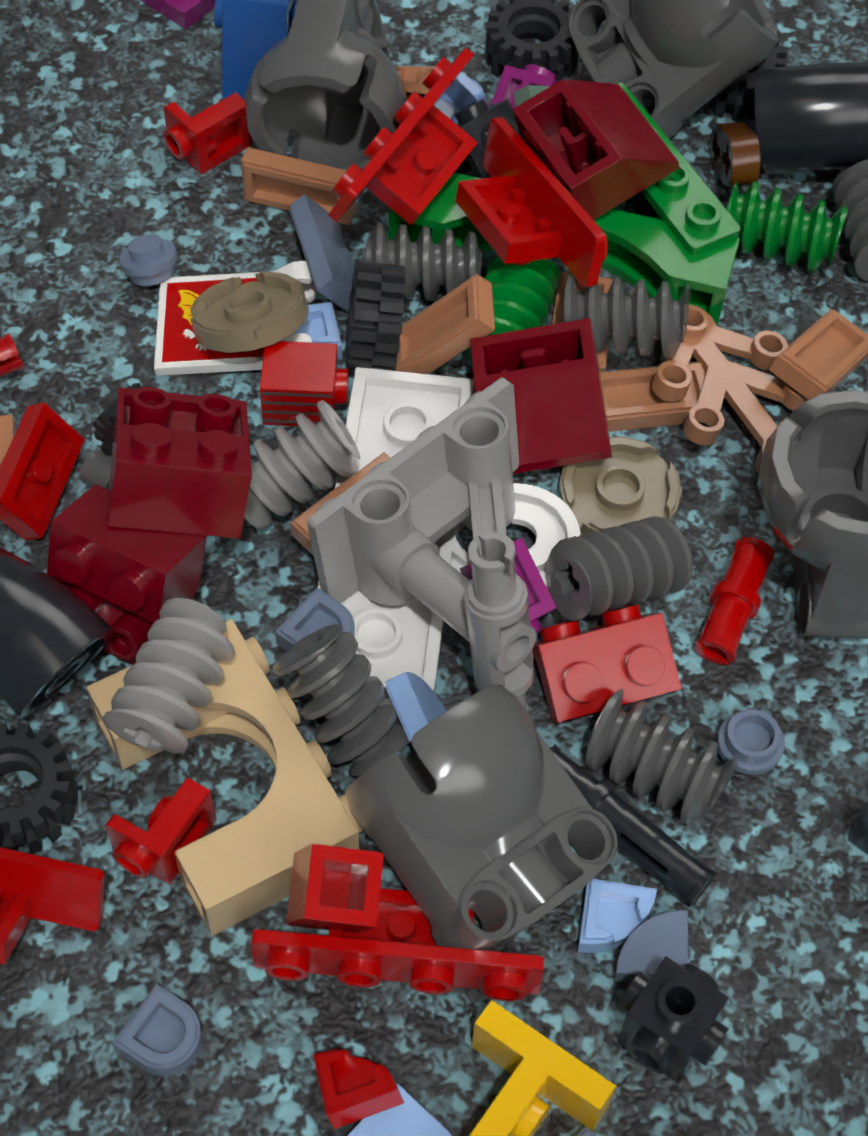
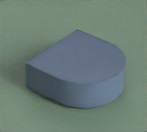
(312, 615)
(161, 1035)

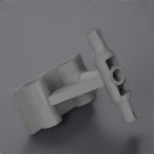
(387, 523)

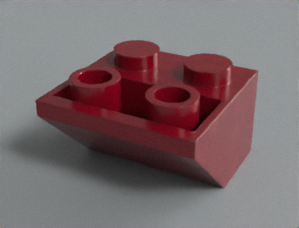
(594, 142)
(555, 391)
(179, 463)
(121, 570)

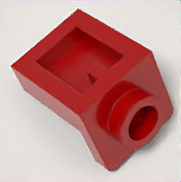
(209, 135)
(171, 826)

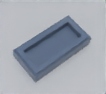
(324, 251)

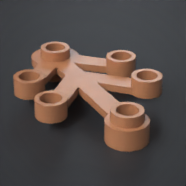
(725, 379)

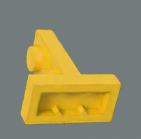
(538, 1072)

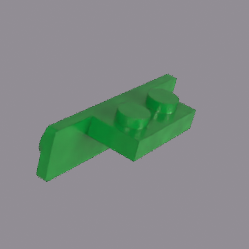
(687, 202)

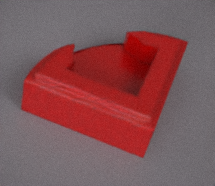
(354, 1087)

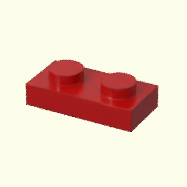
(36, 470)

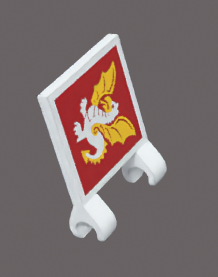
(176, 343)

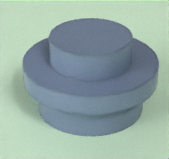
(149, 260)
(754, 738)

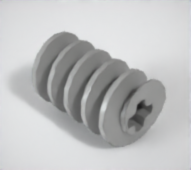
(298, 464)
(171, 677)

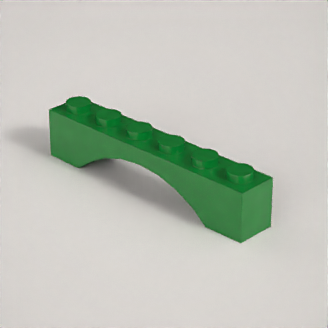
(635, 249)

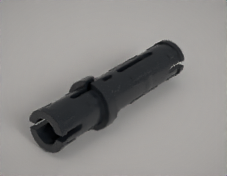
(640, 838)

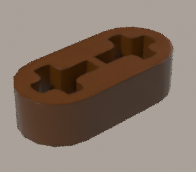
(735, 153)

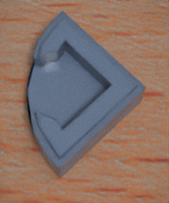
(651, 942)

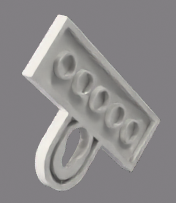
(386, 416)

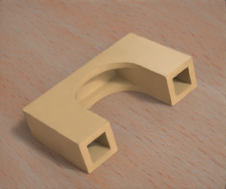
(252, 858)

